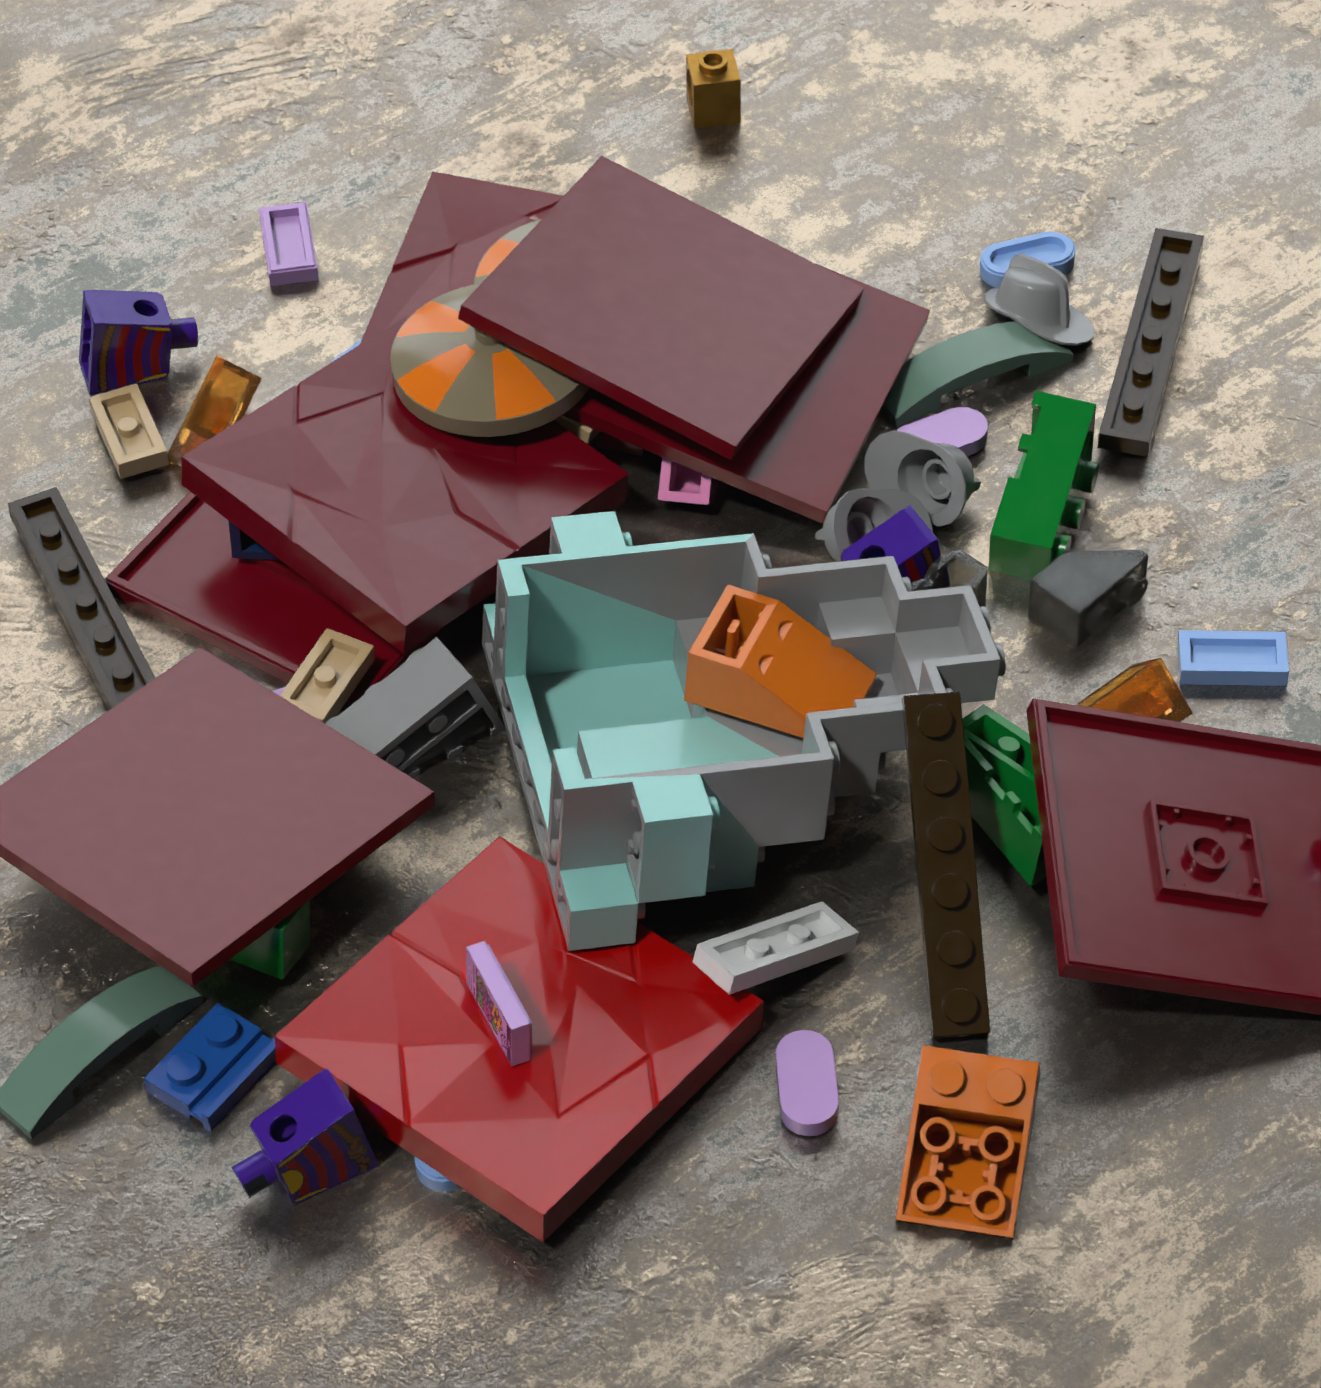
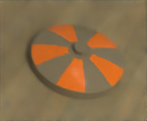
(470, 379)

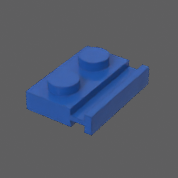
(212, 1066)

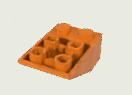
(770, 665)
(968, 1141)

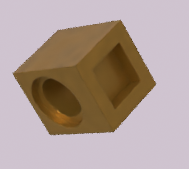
(713, 88)

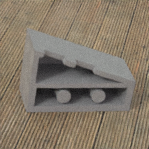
(419, 711)

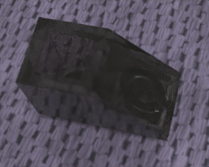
(1086, 590)

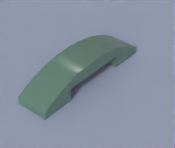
(967, 361)
(90, 1039)

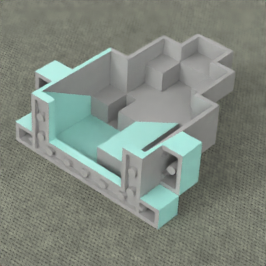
(665, 795)

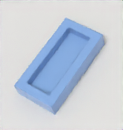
(1232, 658)

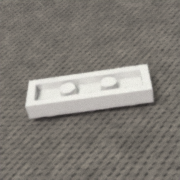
(775, 947)

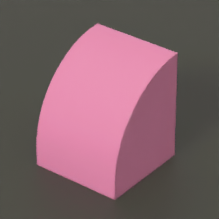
(685, 484)

